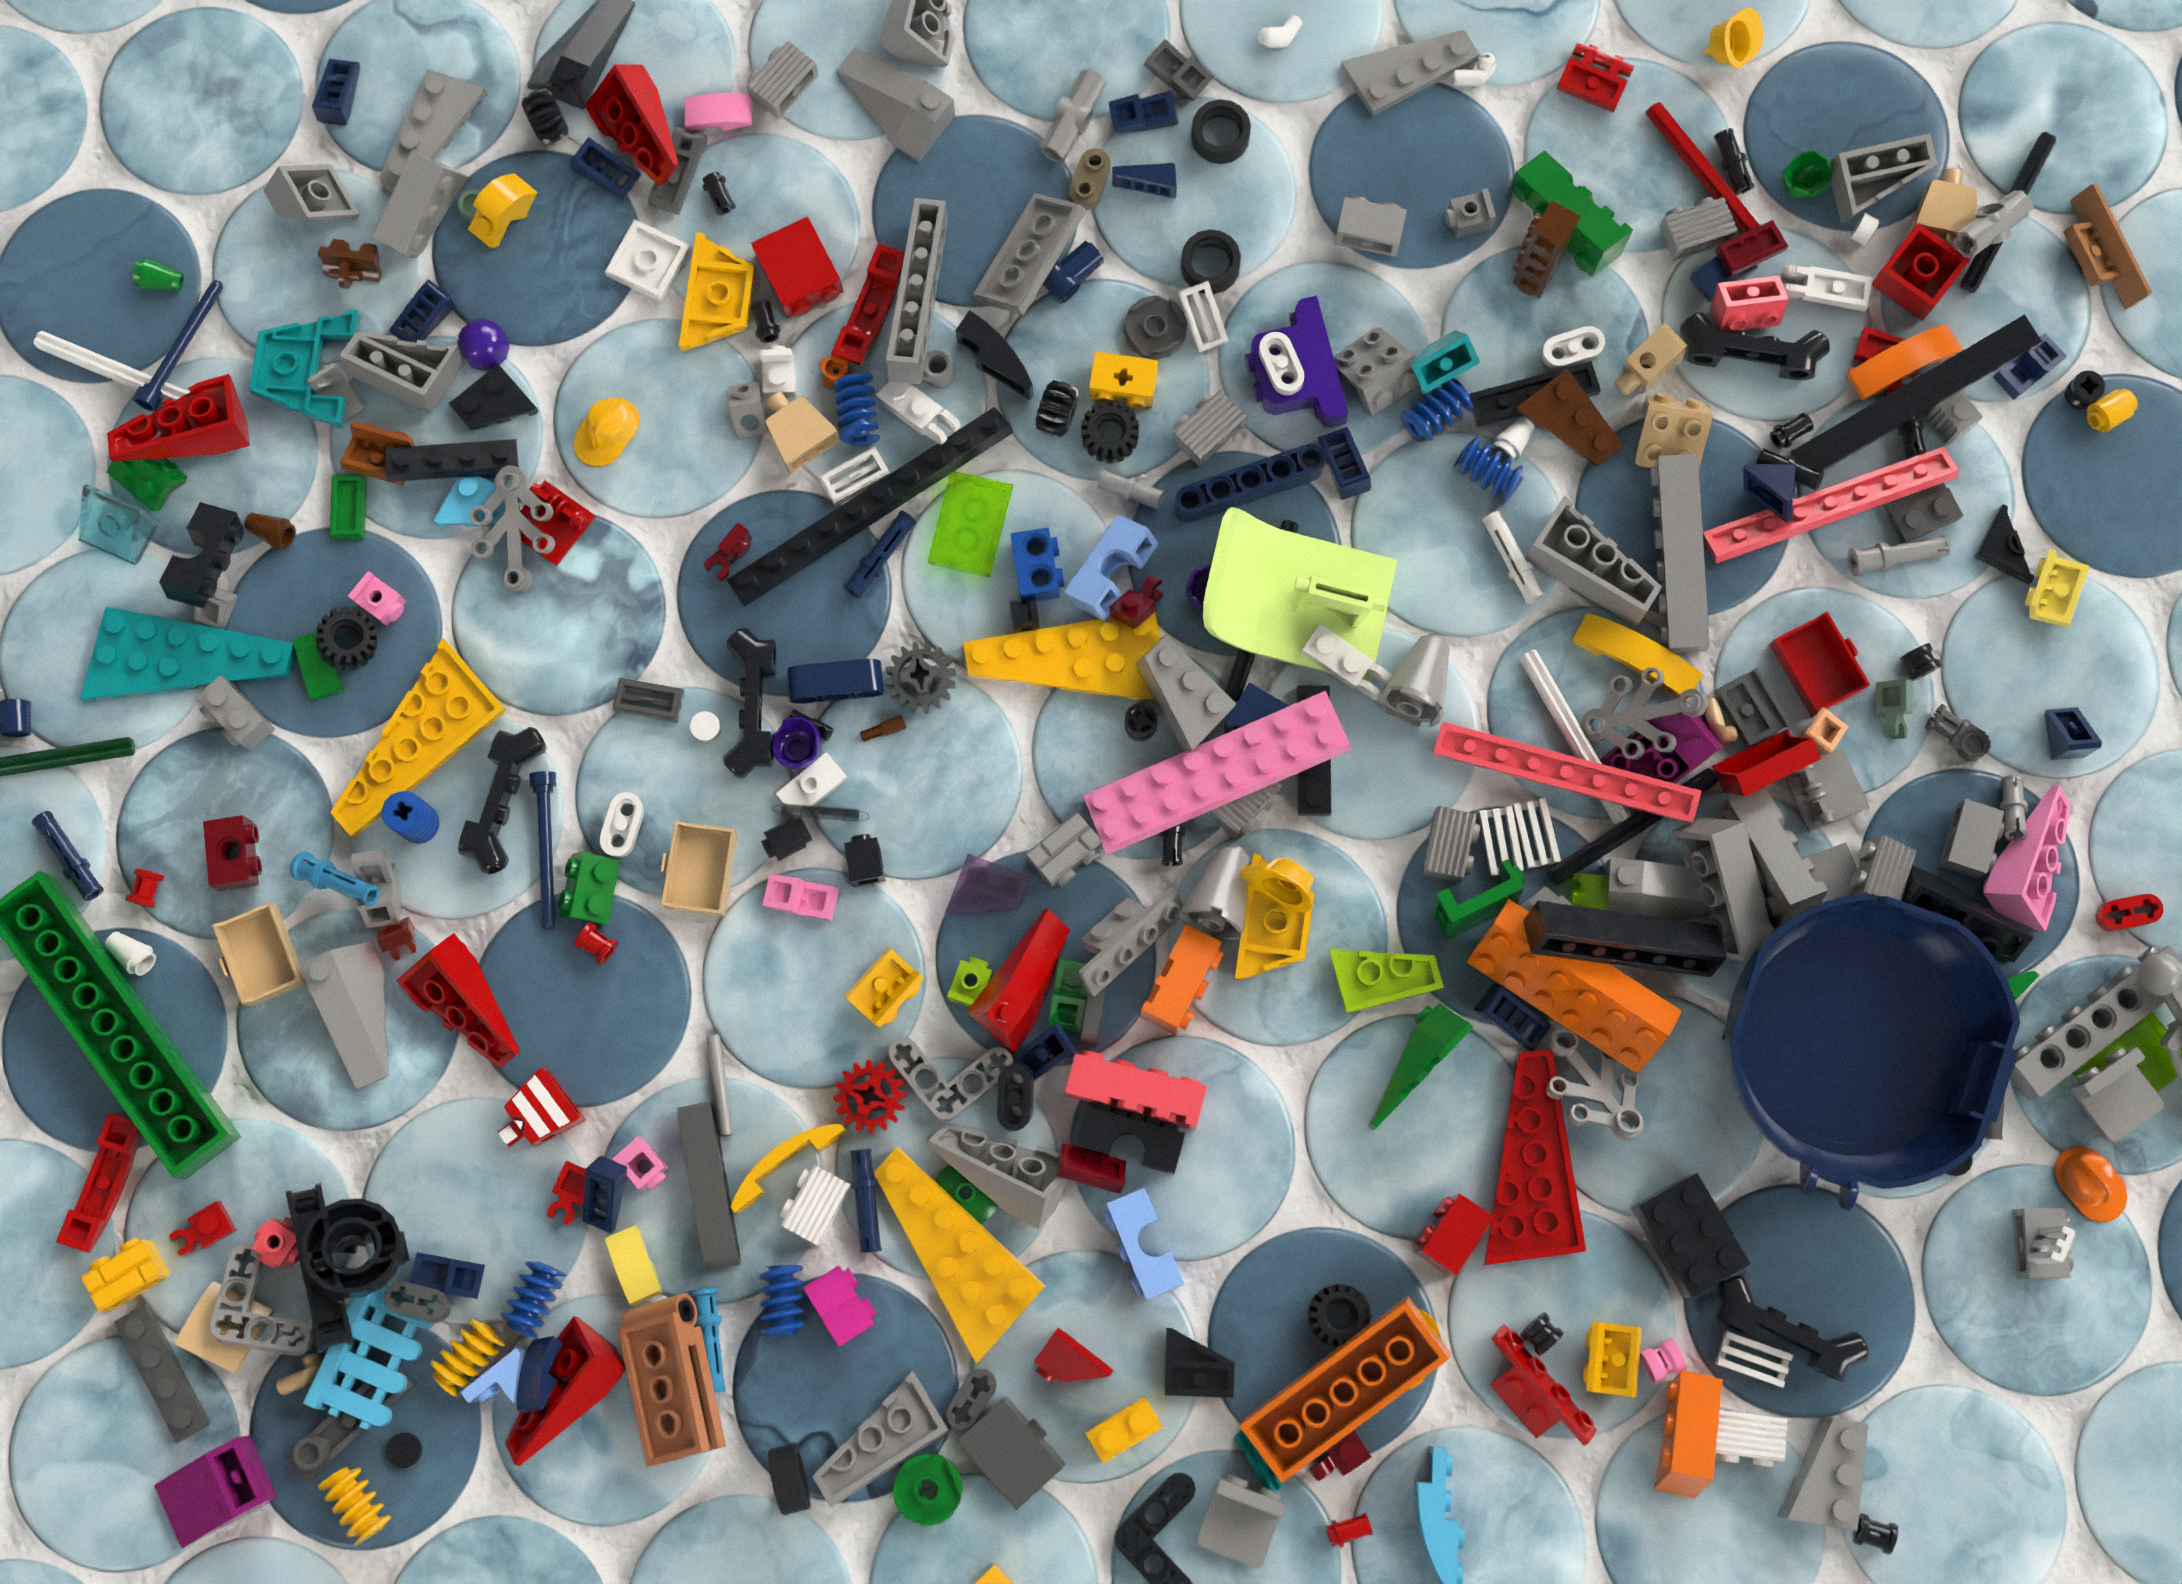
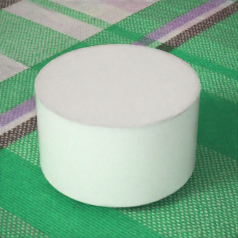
(1864, 229)
(705, 726)

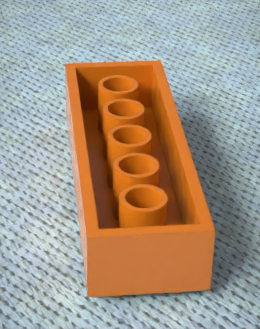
(1579, 994)
(1345, 1389)

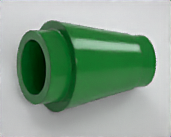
(155, 276)

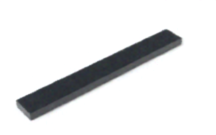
(1919, 395)

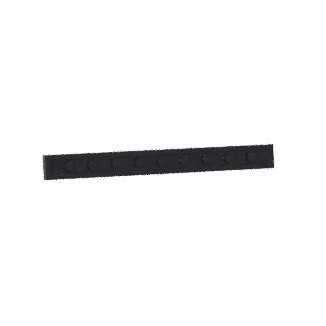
(869, 506)

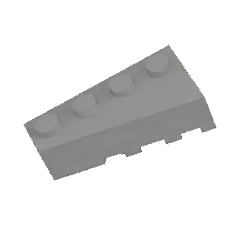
(1728, 882)

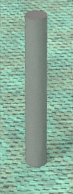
(719, 1085)

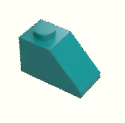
(1444, 360)

